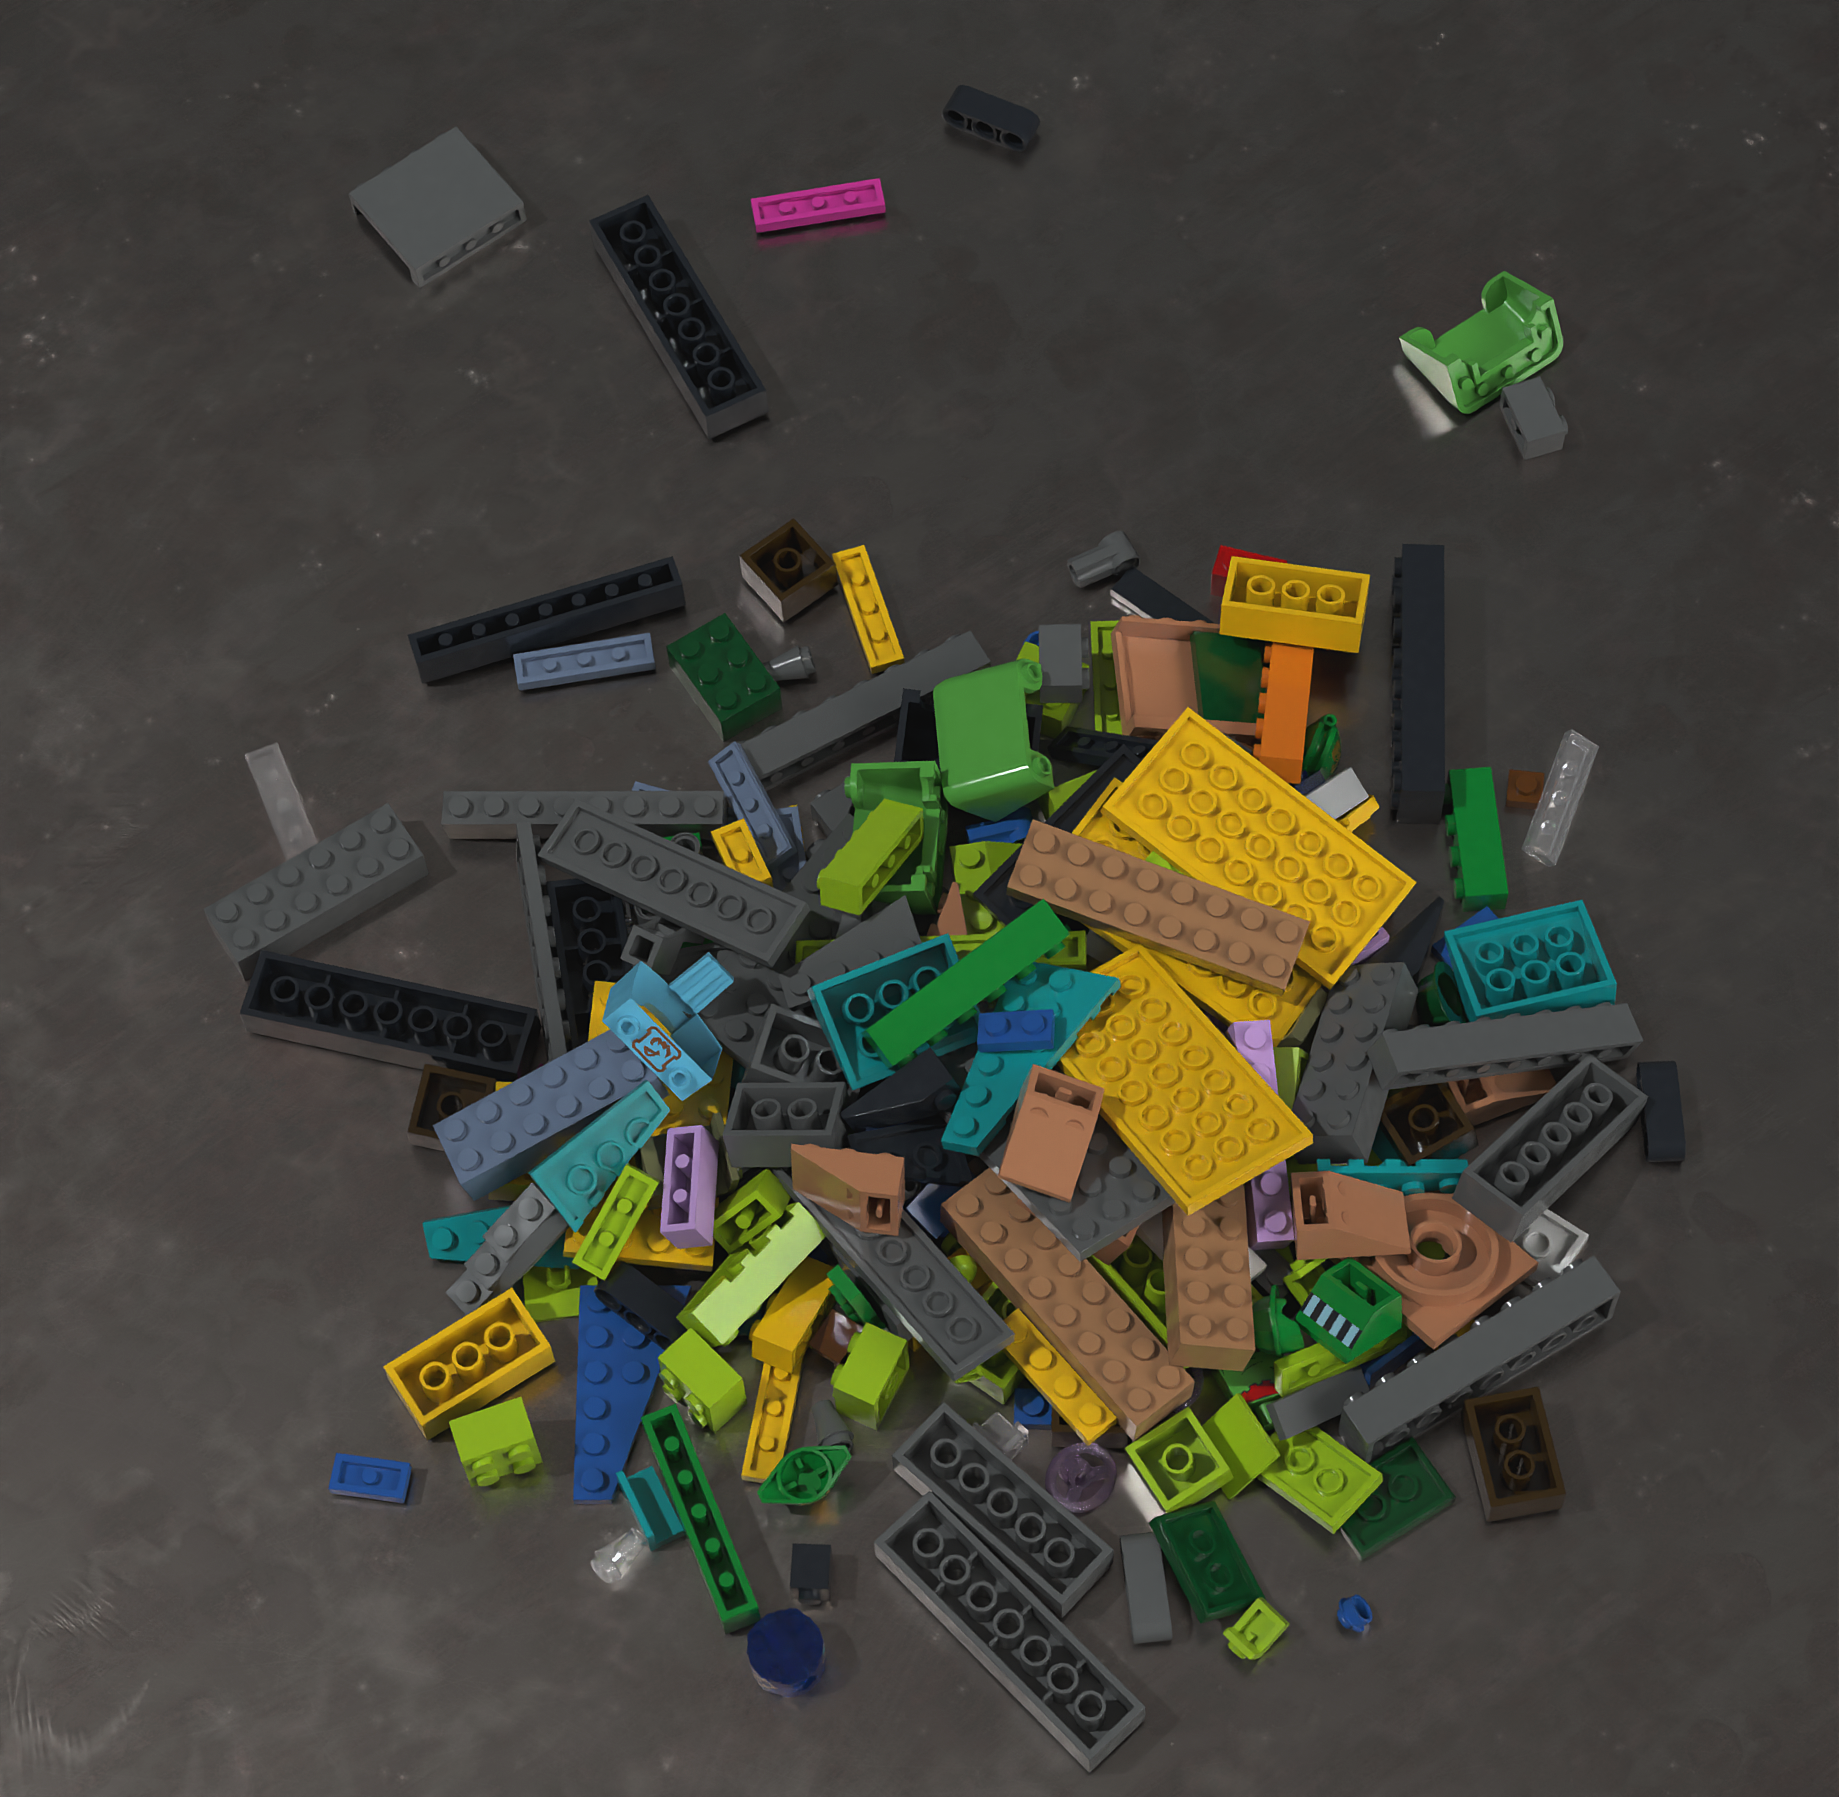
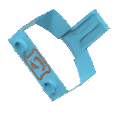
(695, 1053)

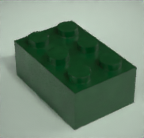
(724, 677)

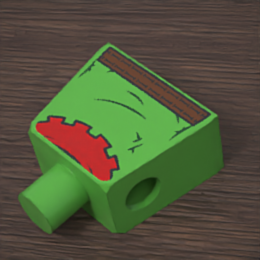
(1253, 1383)

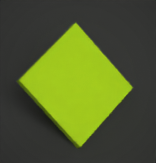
(554, 1292)
(1240, 1443)

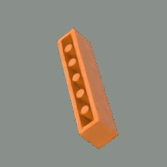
(1284, 709)

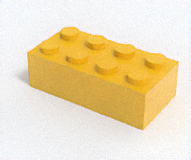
(1294, 604)
(469, 1363)

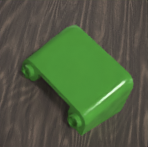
(1491, 349)
(987, 742)
(916, 785)

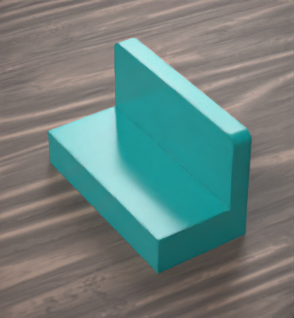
(650, 1507)

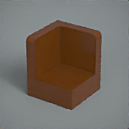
(834, 1337)

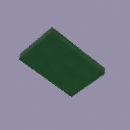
(1227, 676)
(1404, 1499)
(1206, 1561)

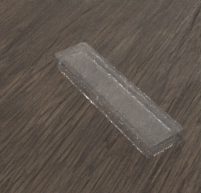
(1560, 798)
(281, 800)

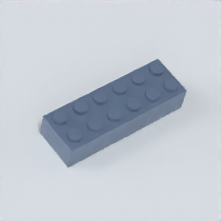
(539, 1113)

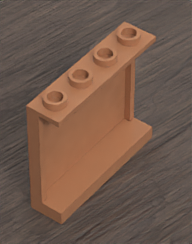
(1158, 677)

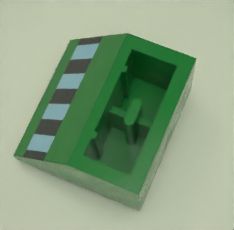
(1350, 1310)

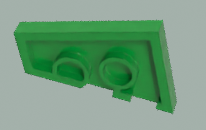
(852, 1300)

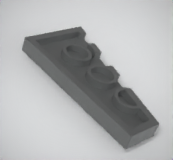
(872, 940)

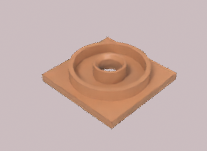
(1453, 1291)

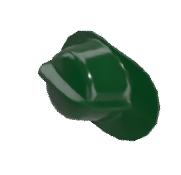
(1439, 997)

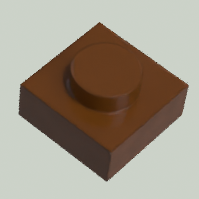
(1524, 789)

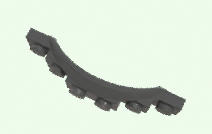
(509, 1250)

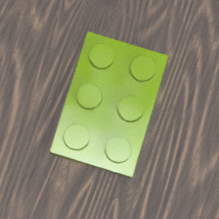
(1320, 1477)

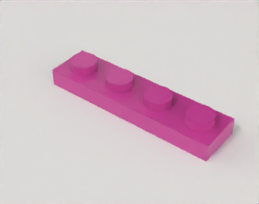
(818, 205)

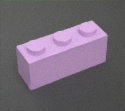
(689, 1187)

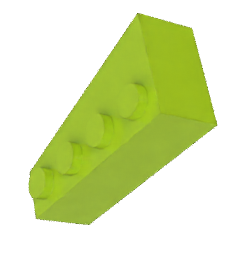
(750, 1276)

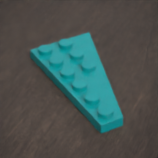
(997, 1077)

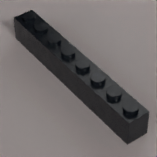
(547, 619)

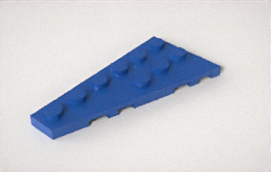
(614, 1389)

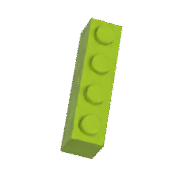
(871, 856)

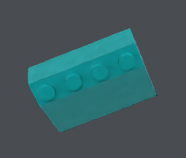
(1530, 963)
(865, 995)

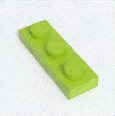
(616, 1221)

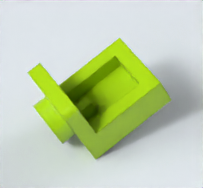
(1303, 1278)
(1255, 1630)

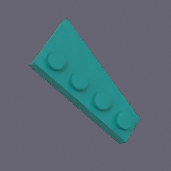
(592, 1159)
(1395, 1174)
(461, 1235)

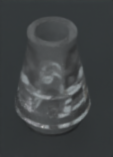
(617, 1556)

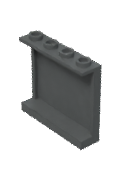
(439, 205)

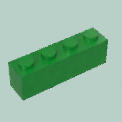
(1476, 840)

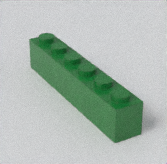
(965, 984)
(701, 1519)

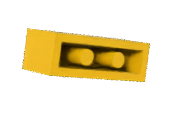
(793, 1316)

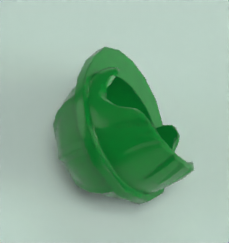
(1273, 1330)

